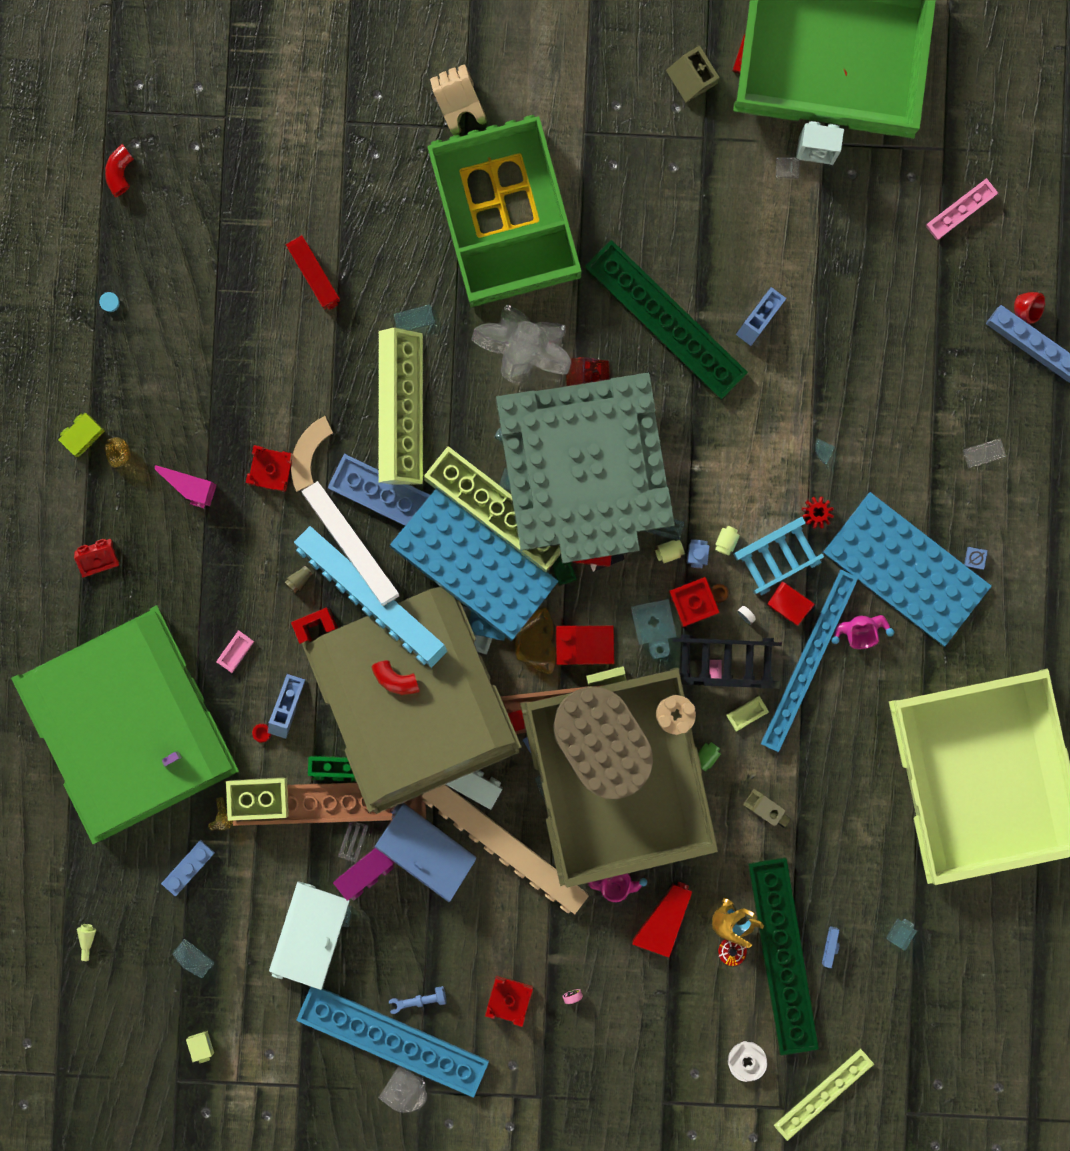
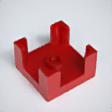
(270, 469)
(694, 601)
(311, 620)
(509, 1000)

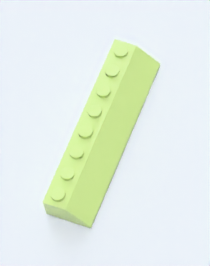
(400, 407)

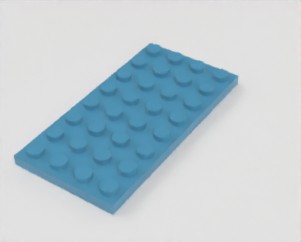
(473, 564)
(907, 569)

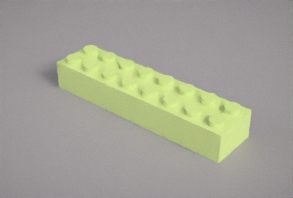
(484, 501)

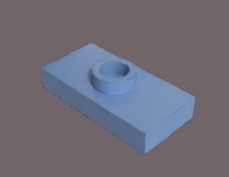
(831, 947)

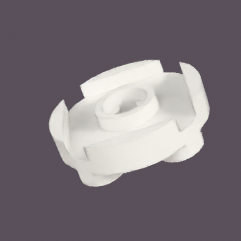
(745, 1050)

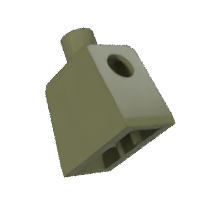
(763, 806)

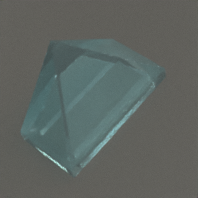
(192, 959)

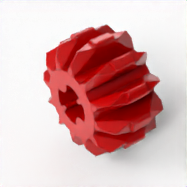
(819, 519)

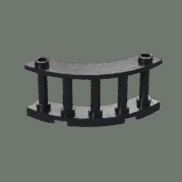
(727, 679)

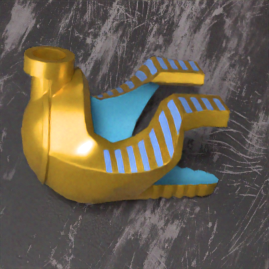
(725, 924)

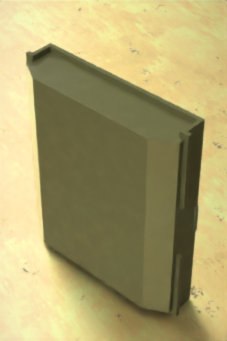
(419, 739)
(648, 829)

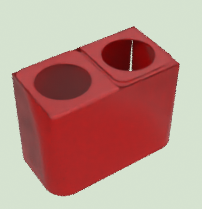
(790, 603)

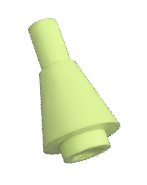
(86, 935)

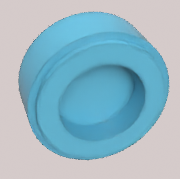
(109, 302)

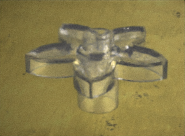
(524, 345)

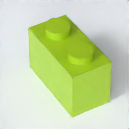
(81, 434)

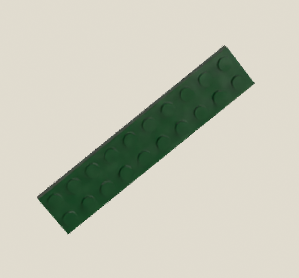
(666, 319)
(783, 956)

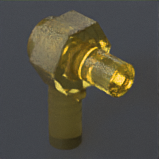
(222, 818)

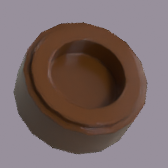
(719, 593)

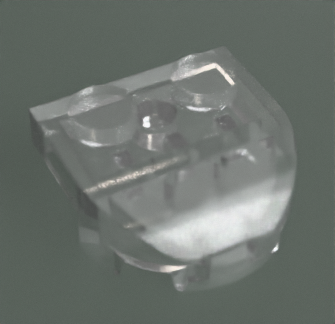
(404, 1091)

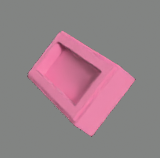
(235, 651)

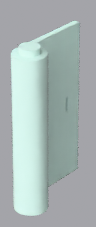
(309, 936)

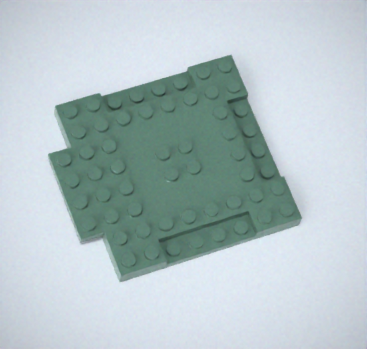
(585, 466)

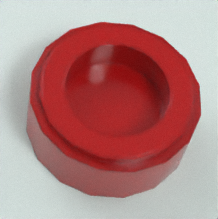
(260, 733)

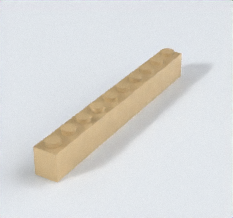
(505, 845)

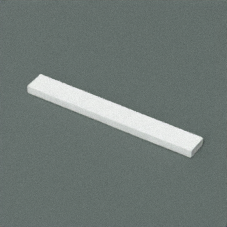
(350, 544)

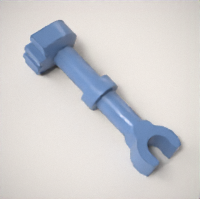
(439, 997)

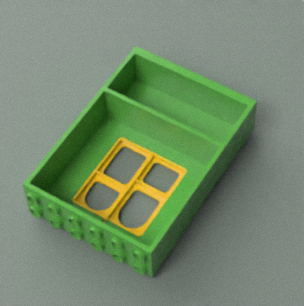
(519, 255)

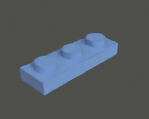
(188, 868)

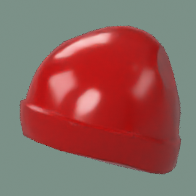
(1029, 306)

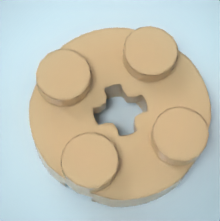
(681, 724)

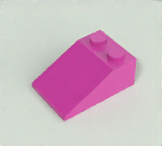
(195, 489)

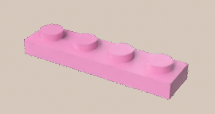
(961, 209)

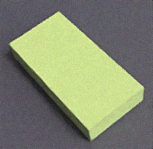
(747, 713)

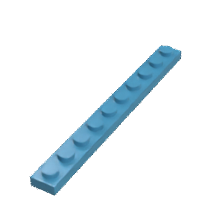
(809, 660)

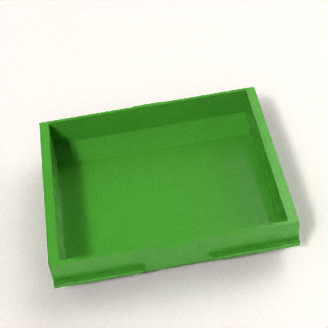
(800, 53)
(115, 715)

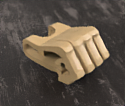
(456, 97)

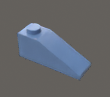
(760, 316)
(286, 706)

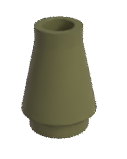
(297, 580)

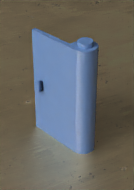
(425, 851)

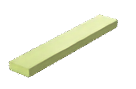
(823, 1094)

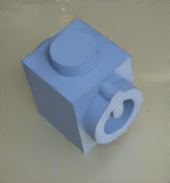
(698, 553)

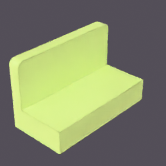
(607, 677)

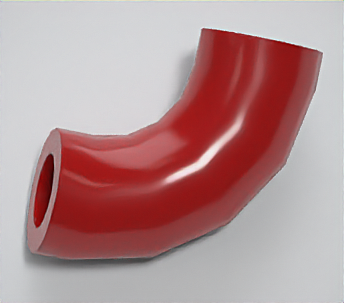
(115, 171)
(392, 681)

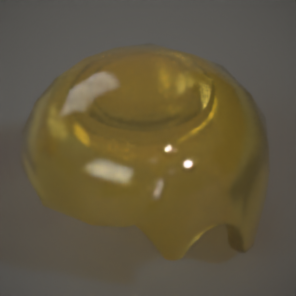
(117, 452)

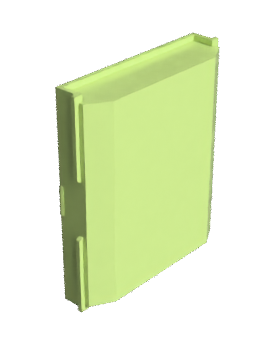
(986, 776)

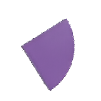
(171, 758)

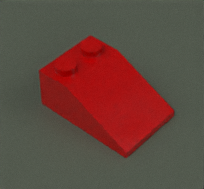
(584, 645)

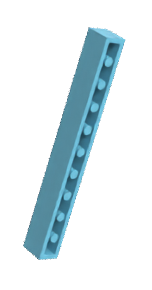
(392, 615)

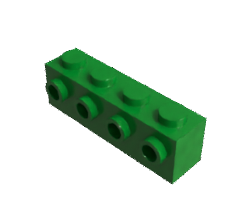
(329, 767)

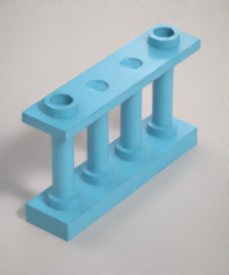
(779, 537)

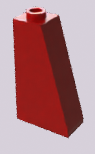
(313, 273)
(664, 922)

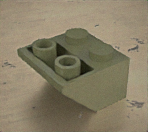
(692, 74)

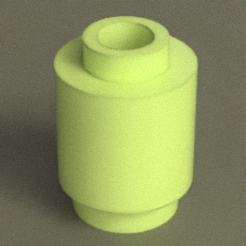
(727, 540)
(669, 551)

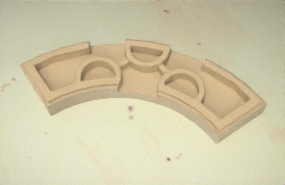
(304, 452)

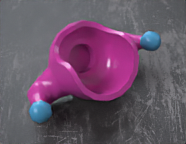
(862, 631)
(617, 887)

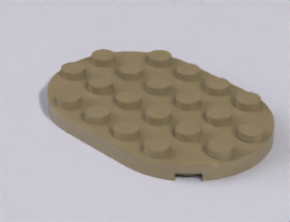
(603, 742)

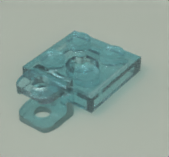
(658, 635)

